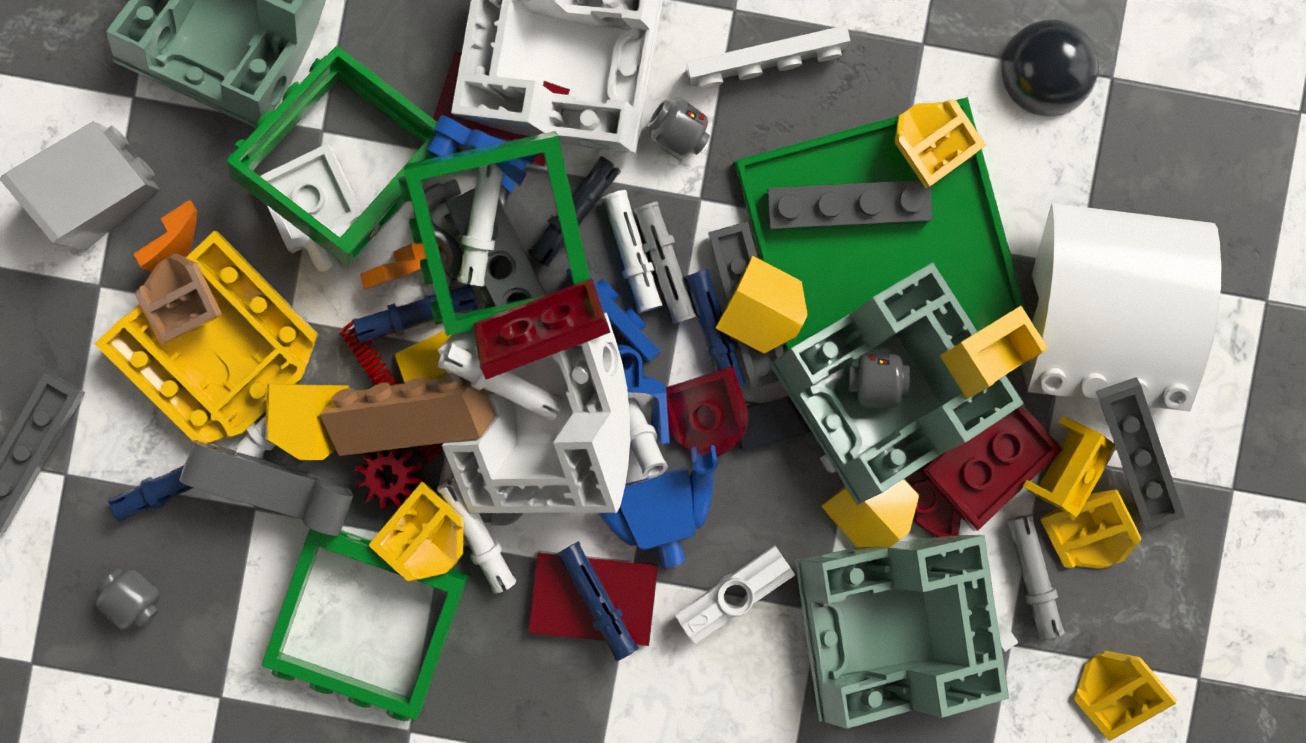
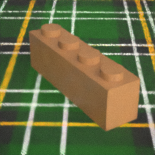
(407, 415)

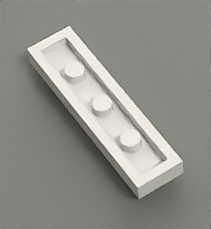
(783, 53)

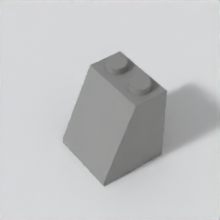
(81, 185)

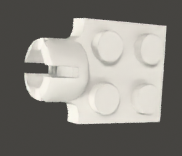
(323, 191)

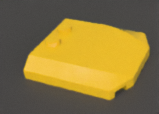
(219, 373)

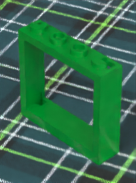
(296, 104)
(423, 230)
(327, 680)

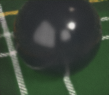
(1050, 67)

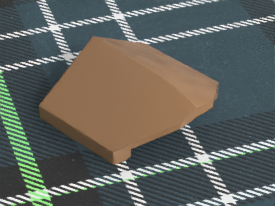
(176, 298)

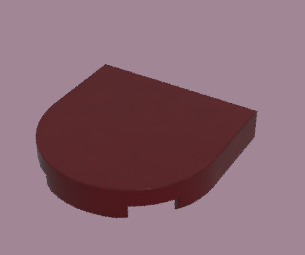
(707, 412)

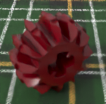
(378, 483)

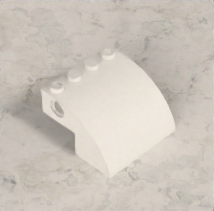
(584, 45)
(1124, 303)
(557, 464)

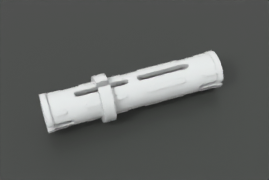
(481, 225)
(631, 249)
(505, 385)
(484, 549)

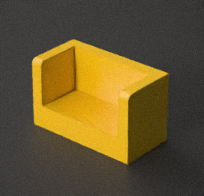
(993, 352)
(1074, 468)

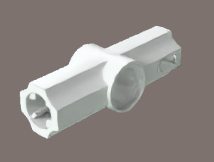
(713, 611)

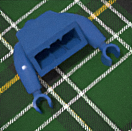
(666, 508)

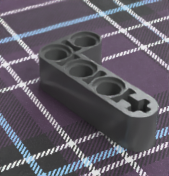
(268, 485)

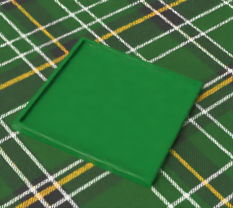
(854, 263)

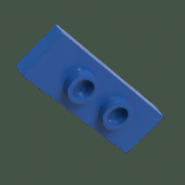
(627, 323)

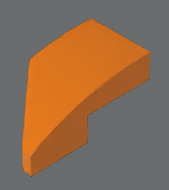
(179, 238)
(406, 260)

